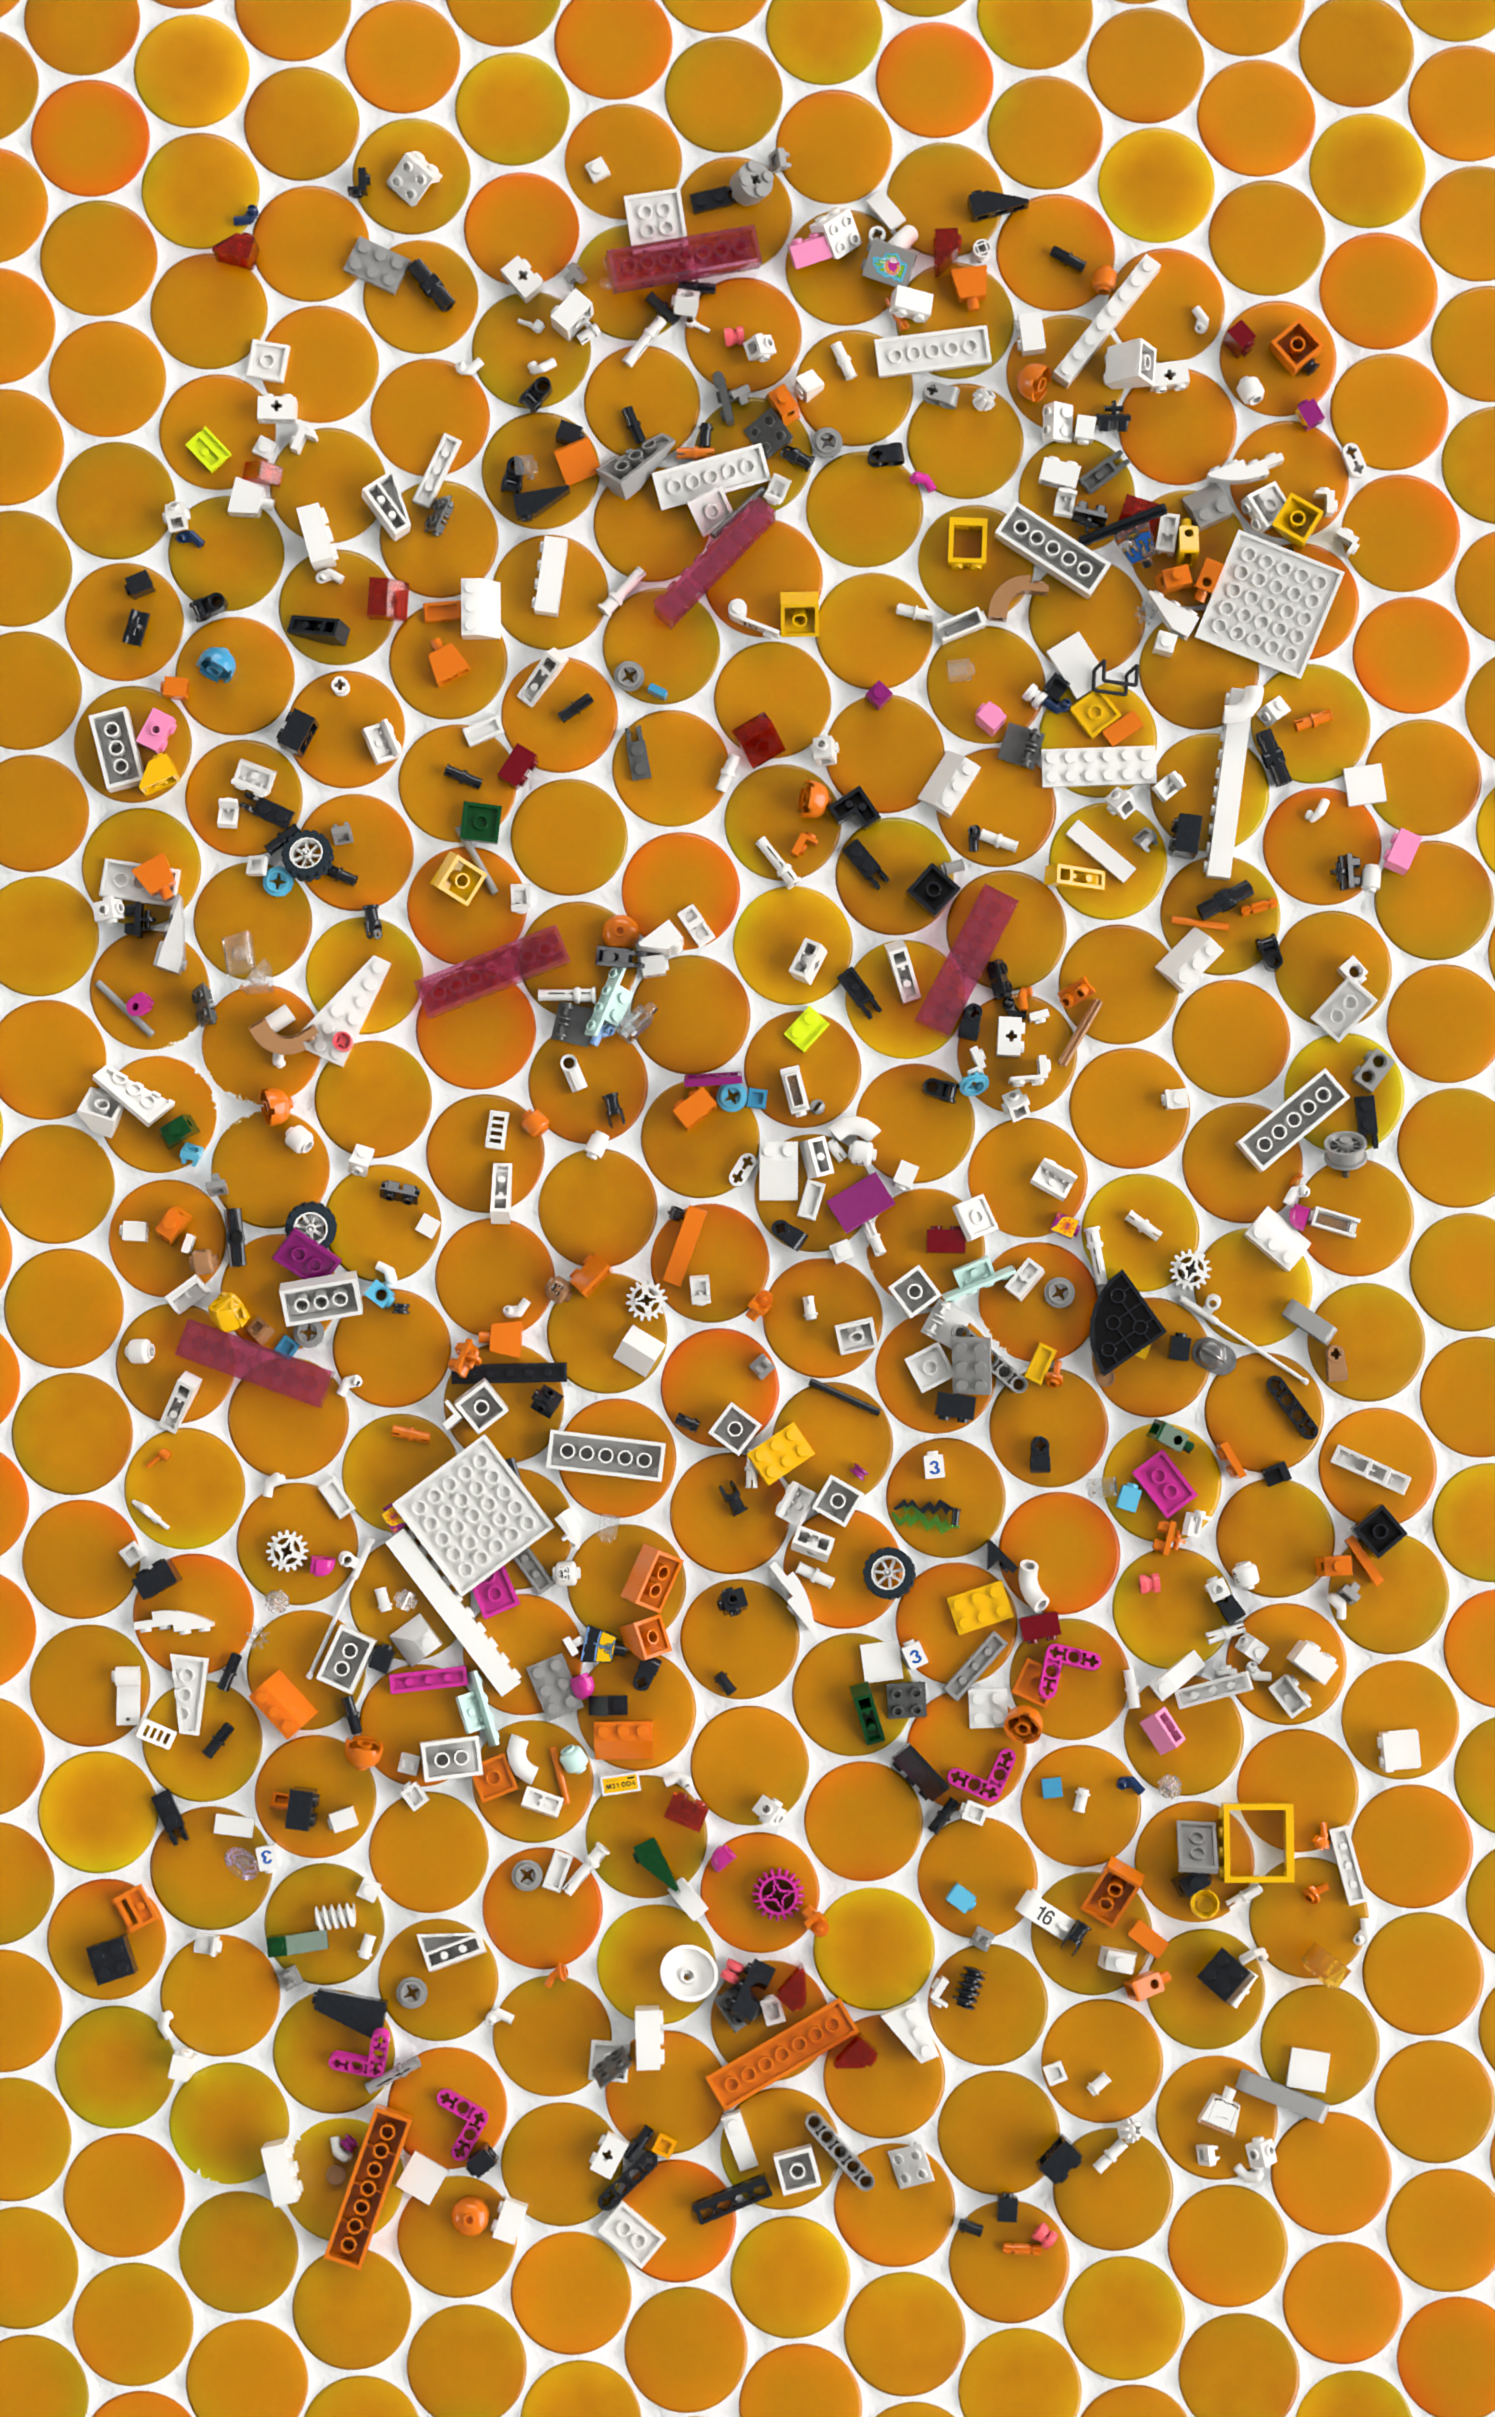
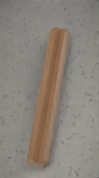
(1080, 1032)

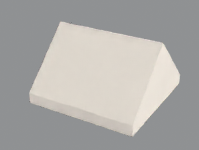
(856, 1336)
(639, 1350)

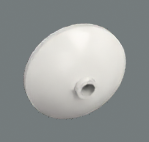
(690, 1962)

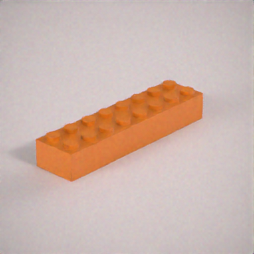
(368, 2186)

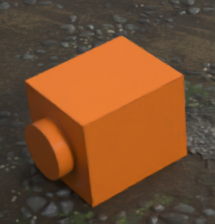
(175, 688)

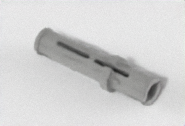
(393, 2074)

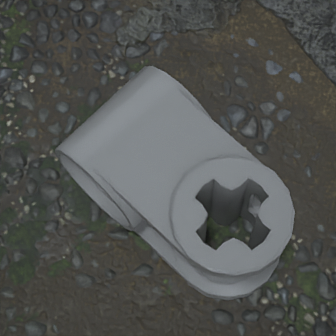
(943, 395)

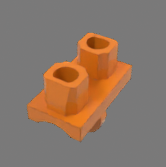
(1075, 992)
(759, 1305)
(467, 1358)
(1168, 1528)
(816, 1921)

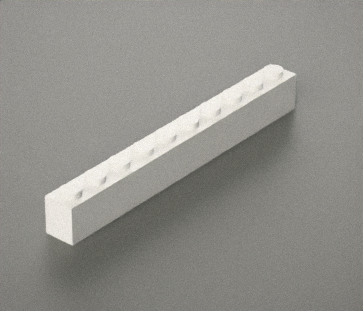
(1227, 794)
(453, 1612)

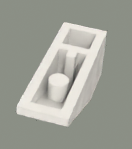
(542, 676)
(902, 970)
(501, 1193)
(180, 1401)
(1177, 1675)
(739, 2140)

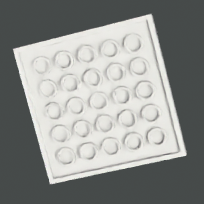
(1269, 604)
(473, 1515)

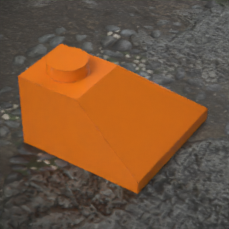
(646, 1637)

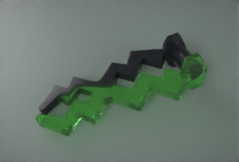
(942, 1527)

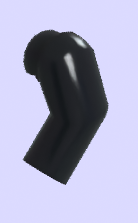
(974, 833)
(1011, 1009)

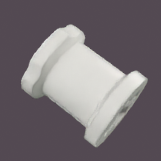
(335, 684)

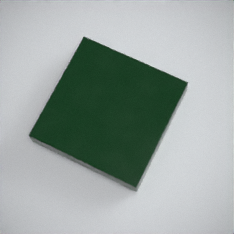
(480, 822)

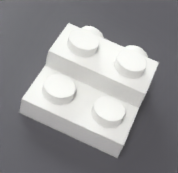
(1263, 506)

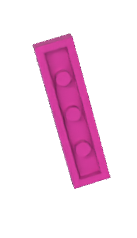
(428, 1679)

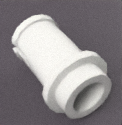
(588, 333)
(836, 1149)
(809, 1308)
(383, 1599)
(1081, 1799)
(366, 1946)
(1098, 2084)

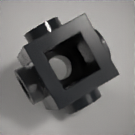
(546, 1401)
(732, 1601)

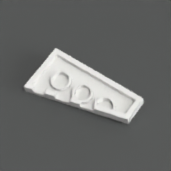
(141, 1102)
(189, 1684)

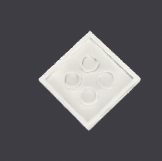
(655, 216)

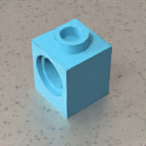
(372, 1294)
(1128, 1497)
(961, 1898)

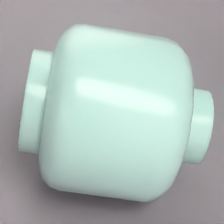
(573, 1759)

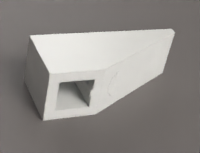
(1174, 617)

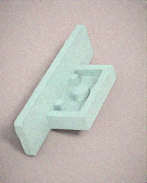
(611, 1004)
(975, 1276)
(475, 1710)

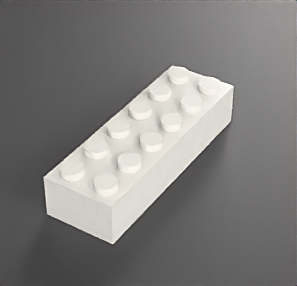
(1052, 550)
(1292, 1120)
(606, 1455)

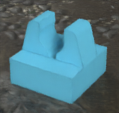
(191, 1152)

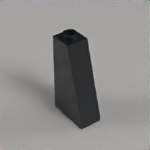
(353, 2010)

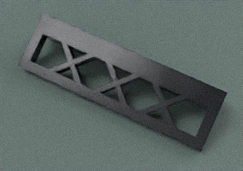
(728, 2194)

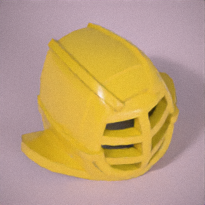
(228, 1312)

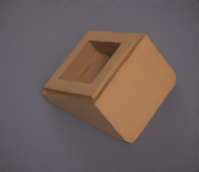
(260, 1330)

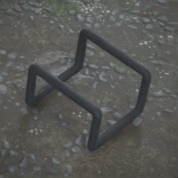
(1125, 683)

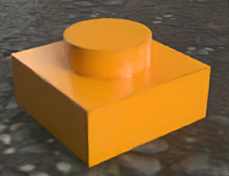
(664, 2145)

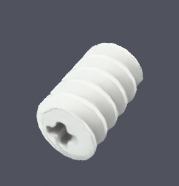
(335, 1917)

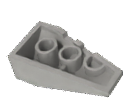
(631, 471)

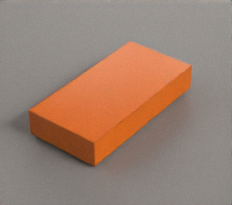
(442, 611)
(1122, 729)
(1148, 1938)

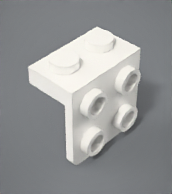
(413, 177)
(839, 231)
(1043, 1069)
(1399, 1750)

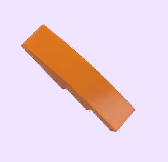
(684, 1245)

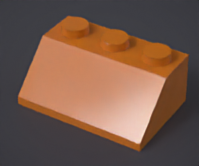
(652, 1578)
(283, 1704)
(623, 1739)

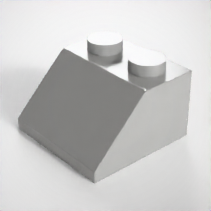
(1208, 507)

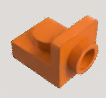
(800, 845)

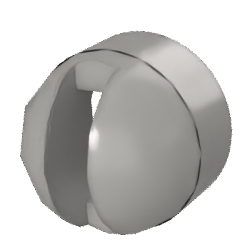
(820, 1110)

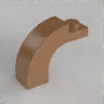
(1008, 591)
(281, 1044)

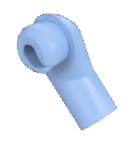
(605, 1031)

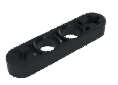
(1289, 1409)
(627, 2180)

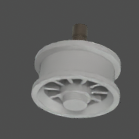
(1345, 1151)

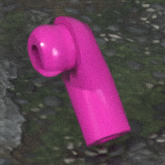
(918, 477)

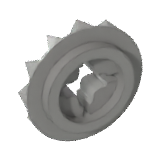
(826, 433)
(630, 667)
(1061, 1283)
(314, 1340)
(517, 1875)
(409, 2001)

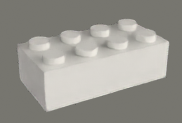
(117, 749)
(321, 1298)

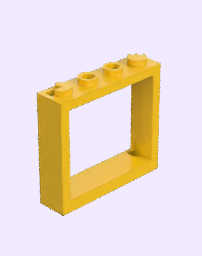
(1288, 1832)

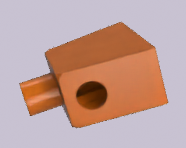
(970, 285)
(783, 403)
(1211, 571)
(1174, 579)
(446, 662)
(156, 876)
(172, 1224)
(504, 1338)
(1334, 1565)
(1139, 1986)

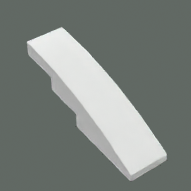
(1371, 1469)

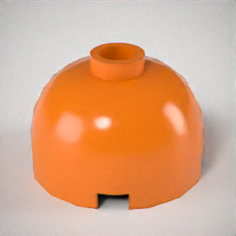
(1033, 381)
(813, 799)
(620, 932)
(275, 1106)
(1023, 1724)
(363, 1752)
(470, 2215)

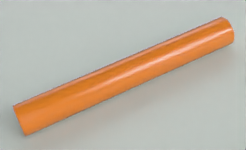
(1199, 923)
(559, 1774)

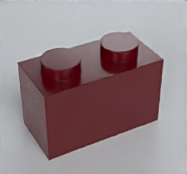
(1239, 339)
(518, 766)
(945, 1240)
(1039, 1626)

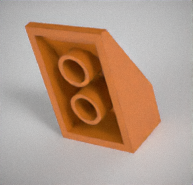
(590, 1275)
(1112, 1892)

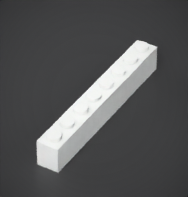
(1106, 321)

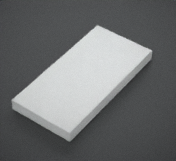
(122, 884)

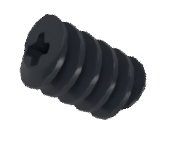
(969, 1987)

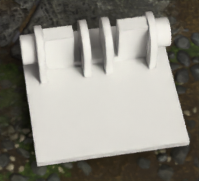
(942, 1320)
(911, 2165)

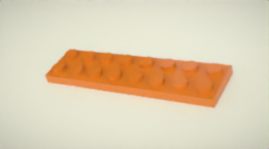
(782, 2054)

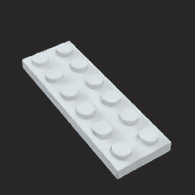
(932, 351)
(730, 470)
(1098, 766)

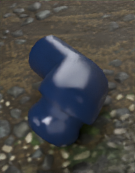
(248, 218)
(190, 536)
(1058, 707)
(1130, 1782)

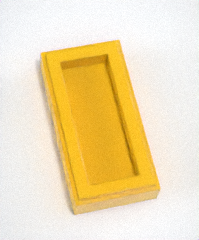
(1040, 1363)

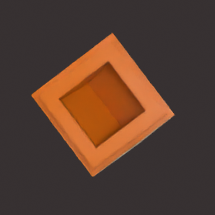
(279, 1801)

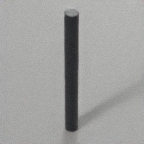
(845, 1397)

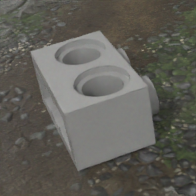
(1376, 1073)

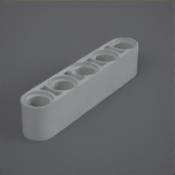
(997, 1364)
(1282, 2096)
(843, 2159)

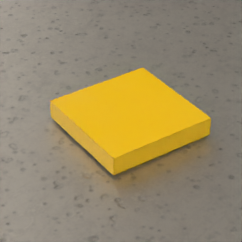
(1095, 713)

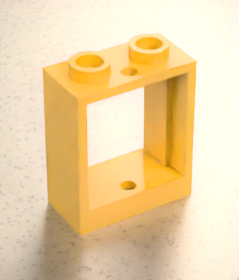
(967, 524)

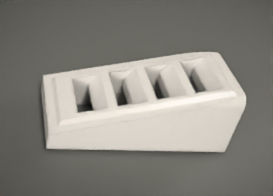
(491, 1145)
(141, 1727)

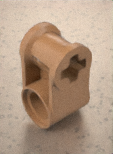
(1335, 1368)

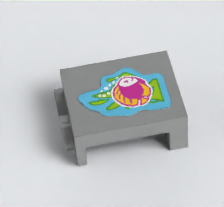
(889, 263)

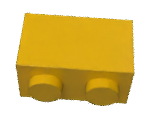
(1297, 520)
(799, 614)
(158, 774)
(458, 878)

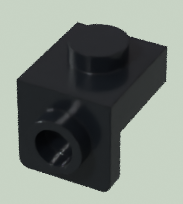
(364, 181)

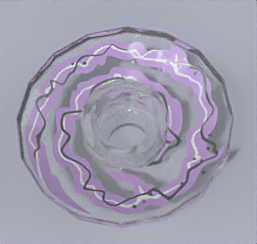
(241, 1863)

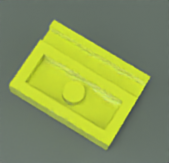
(208, 449)
(806, 1029)

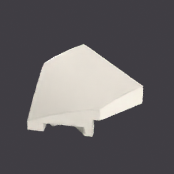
(570, 1526)

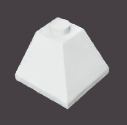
(100, 1112)
(416, 1640)

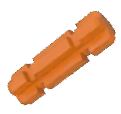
(902, 323)
(1258, 906)
(1021, 2248)

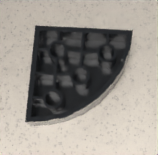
(1121, 1324)

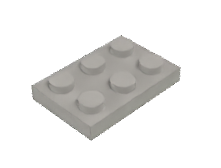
(377, 265)
(971, 1365)
(553, 1687)
(1197, 1847)

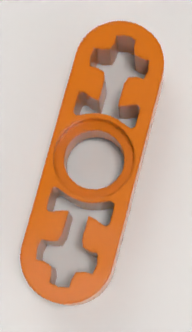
(1364, 1561)

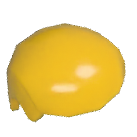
(1204, 1904)

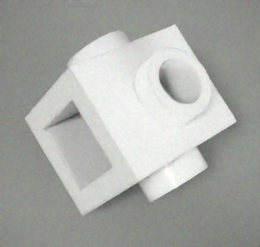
(759, 348)
(176, 516)
(824, 750)
(1120, 803)
(108, 910)
(1016, 1105)
(769, 1811)
(1261, 2152)

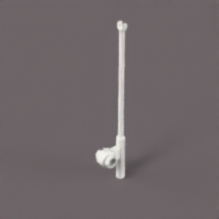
(1206, 1313)
(357, 1564)

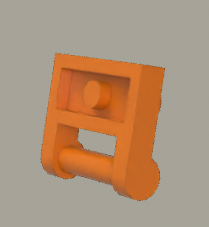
(140, 1906)

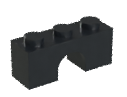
(743, 2006)

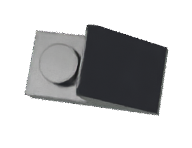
(995, 1554)
(608, 1705)

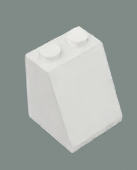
(1130, 365)

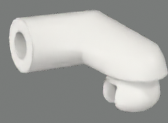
(328, 575)
(389, 1273)
(271, 1482)
(498, 2015)
(163, 2024)

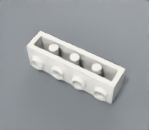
(550, 576)

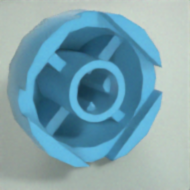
(217, 664)

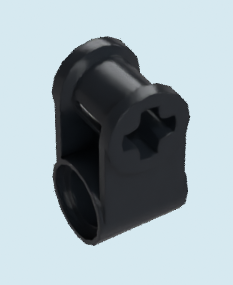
(536, 396)
(888, 455)
(511, 481)
(207, 607)
(1269, 948)
(970, 1025)
(942, 1090)
(792, 1236)
(1040, 1458)
(1230, 1609)
(648, 1670)

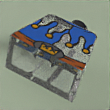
(1137, 544)
(632, 1027)

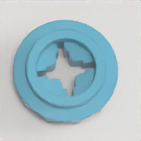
(272, 875)
(969, 1089)
(730, 1106)

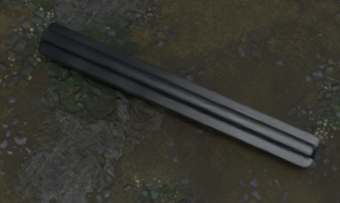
(1123, 525)

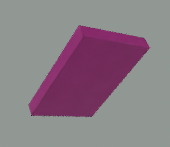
(713, 1079)
(860, 1202)
(305, 1256)

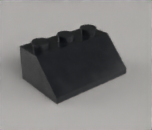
(919, 1772)

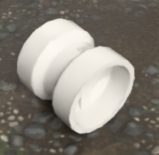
(983, 254)
(1034, 696)

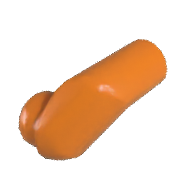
(1022, 997)

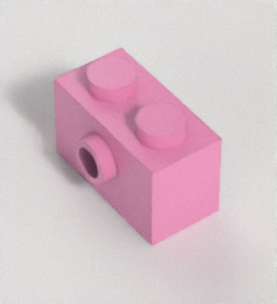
(809, 250)
(990, 718)
(156, 731)
(1402, 851)
(1163, 1738)

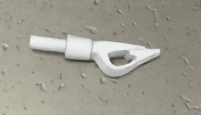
(147, 1511)

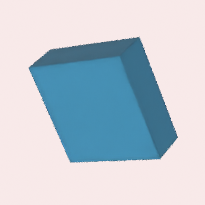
(657, 691)
(757, 1098)
(287, 1346)
(1052, 1787)

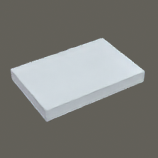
(1075, 664)
(1344, 1009)
(631, 2234)

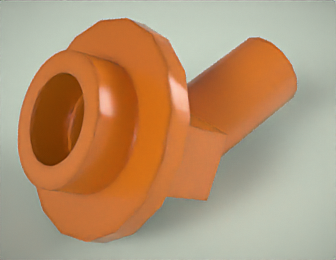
(1054, 1379)
(1321, 1841)
(1313, 1893)
(560, 1973)

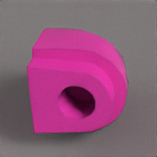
(139, 1004)
(1298, 1216)
(321, 1565)
(582, 1686)
(722, 1857)

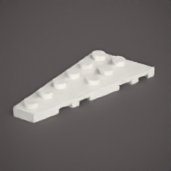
(347, 1010)

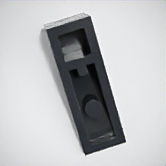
(993, 204)
(534, 503)
(319, 629)

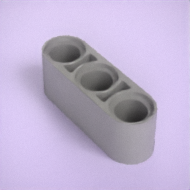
(1309, 1322)

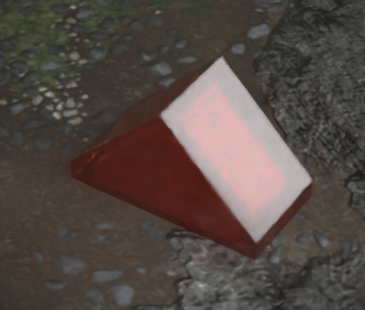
(262, 473)

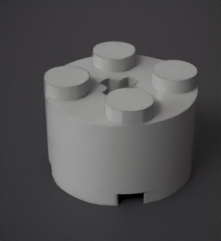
(751, 183)

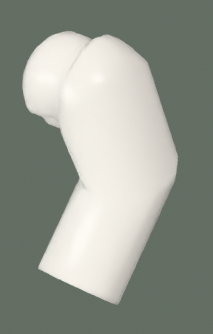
(1202, 320)
(542, 367)
(469, 369)
(1319, 812)
(278, 1060)
(1296, 1192)
(518, 1310)
(349, 1382)
(1339, 1603)
(1256, 1674)
(679, 1778)
(1364, 1933)
(1252, 1954)
(338, 2151)
(1248, 2176)

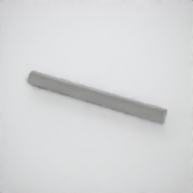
(478, 863)
(122, 1006)

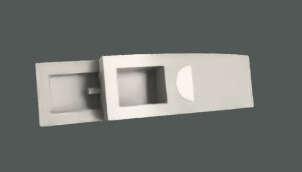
(1238, 473)
(799, 1601)
(181, 1621)

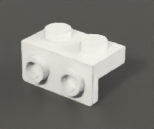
(1057, 422)
(382, 742)
(254, 778)
(1053, 1179)
(795, 1504)
(1289, 1695)

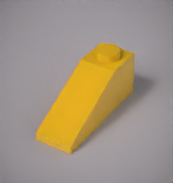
(1074, 877)

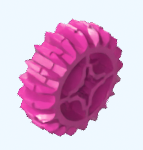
(769, 1897)

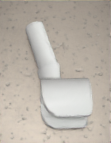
(694, 323)
(537, 326)

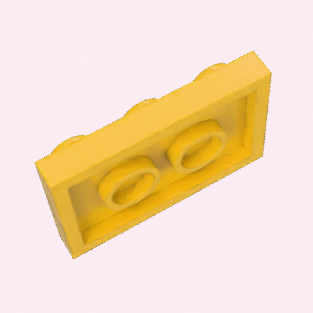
(780, 1454)
(979, 1607)

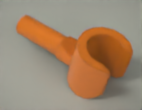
(163, 1454)

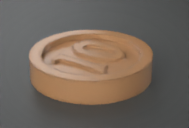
(1105, 1381)
(336, 2174)

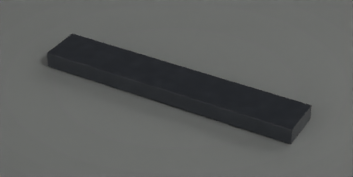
(514, 1373)

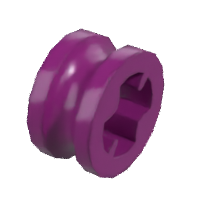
(859, 1471)
(349, 2143)

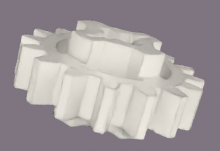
(1185, 1281)
(645, 1291)
(275, 1546)

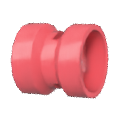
(734, 336)
(340, 1039)
(1149, 1583)
(732, 1971)
(1044, 2236)

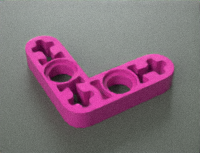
(1057, 1662)
(991, 1781)
(367, 2062)
(469, 2116)

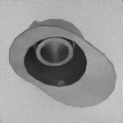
(1214, 1356)

